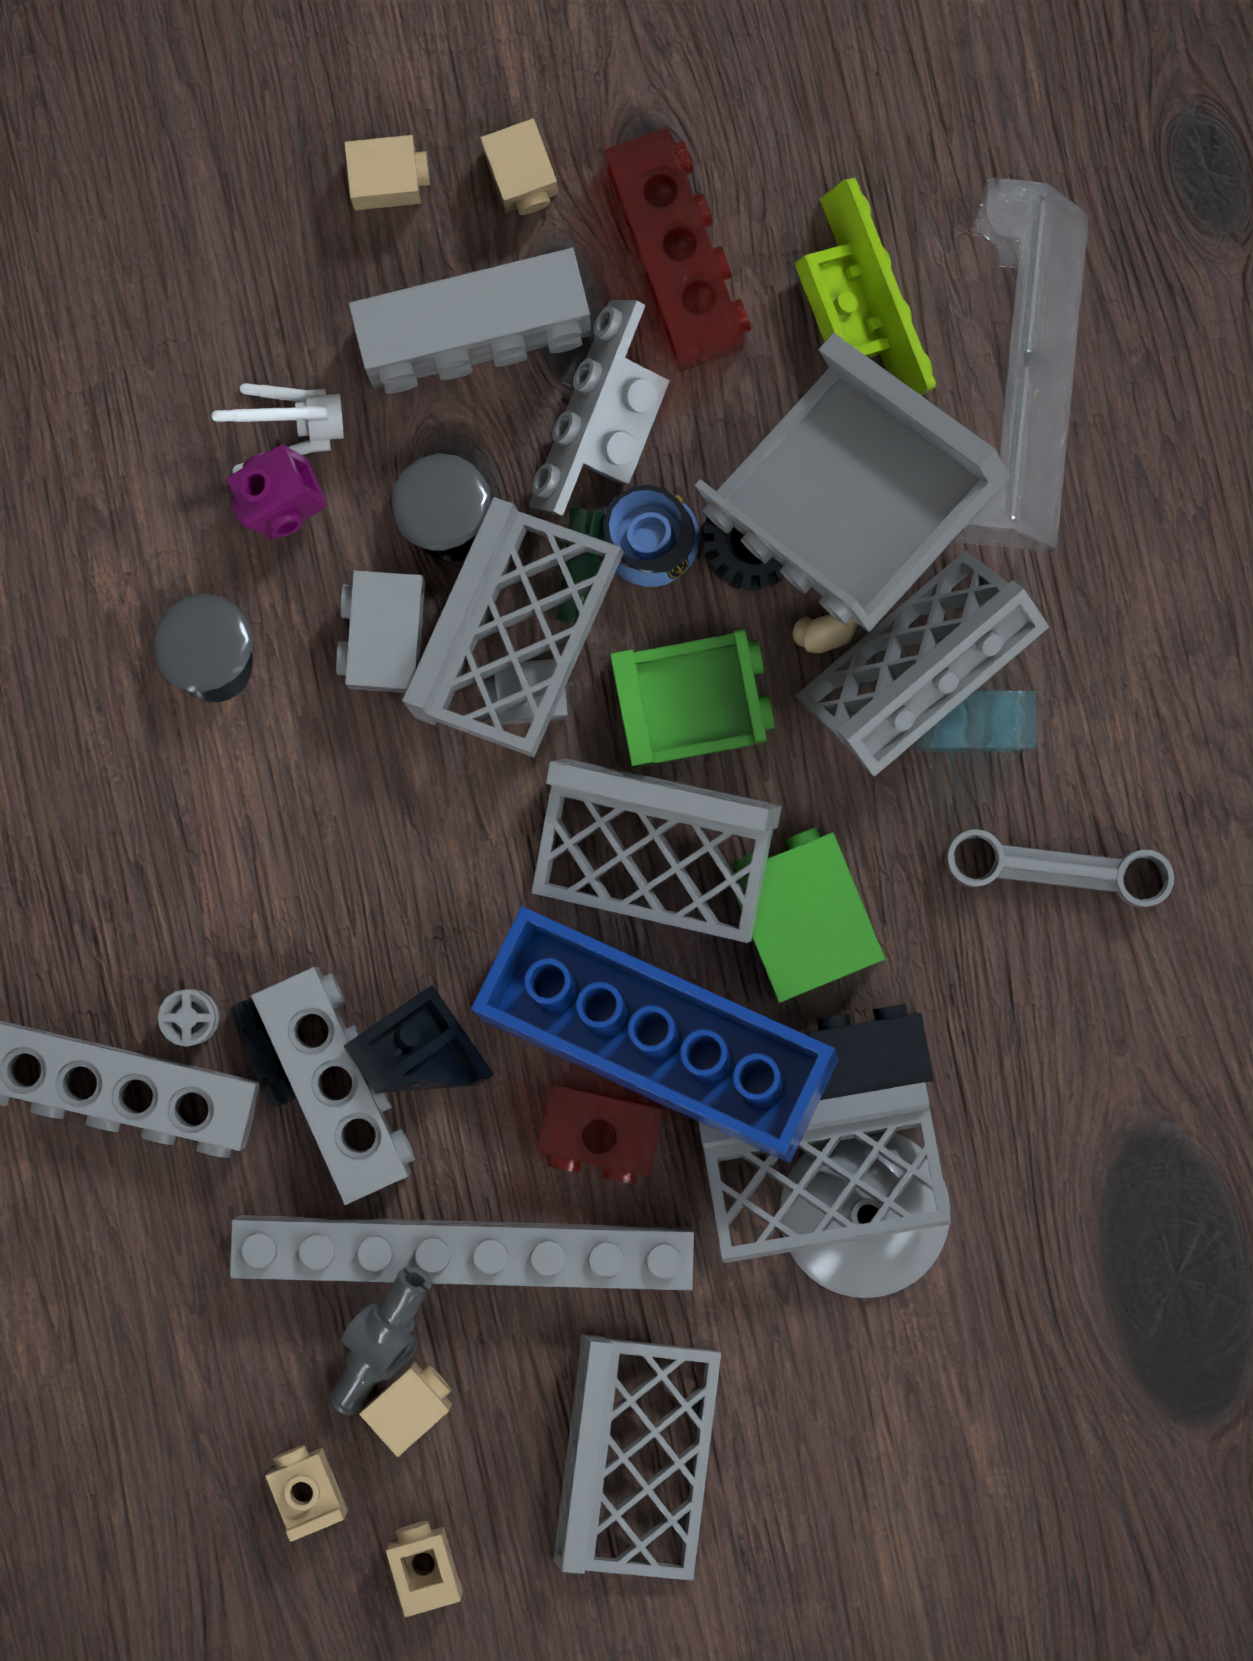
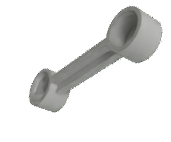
(1060, 868)

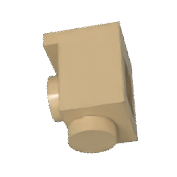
(327, 1502)
(419, 1589)

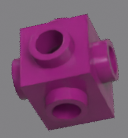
(276, 492)

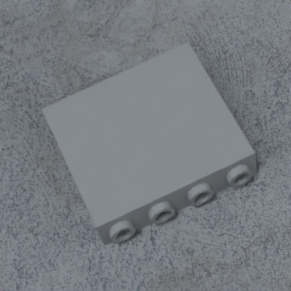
(857, 487)

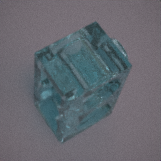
(985, 724)

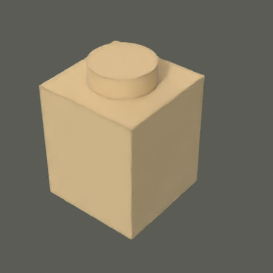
(520, 167)
(385, 172)
(408, 1407)

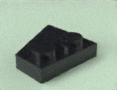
(418, 1049)

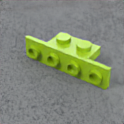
(857, 291)

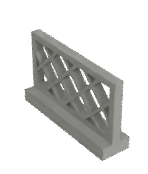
(466, 617)
(936, 677)
(664, 800)
(833, 1121)
(588, 1455)

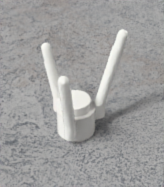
(314, 411)

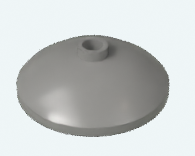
(873, 1264)

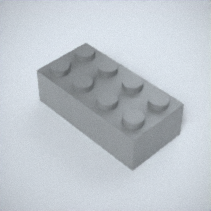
(472, 321)

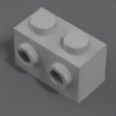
(382, 632)

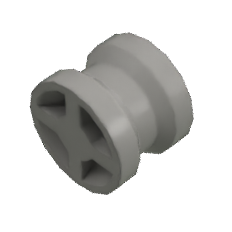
(178, 1017)

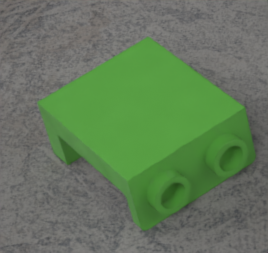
(691, 699)
(810, 917)

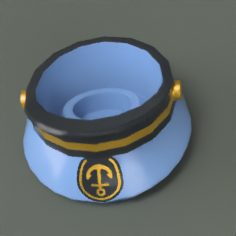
(654, 533)

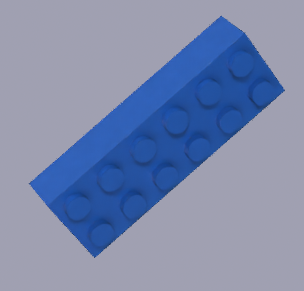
(656, 1034)

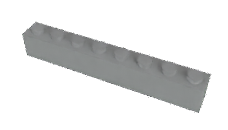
(463, 1252)

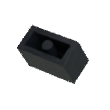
(875, 1052)

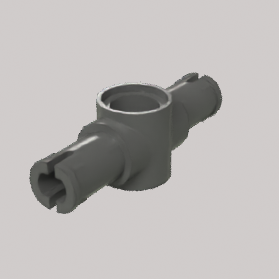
(380, 1341)

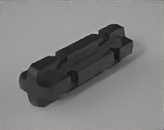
(262, 1053)

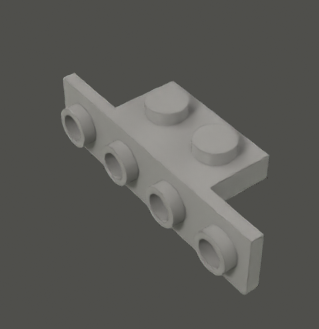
(606, 414)

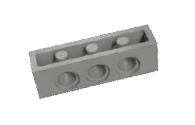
(353, 1170)

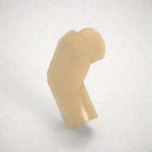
(822, 633)

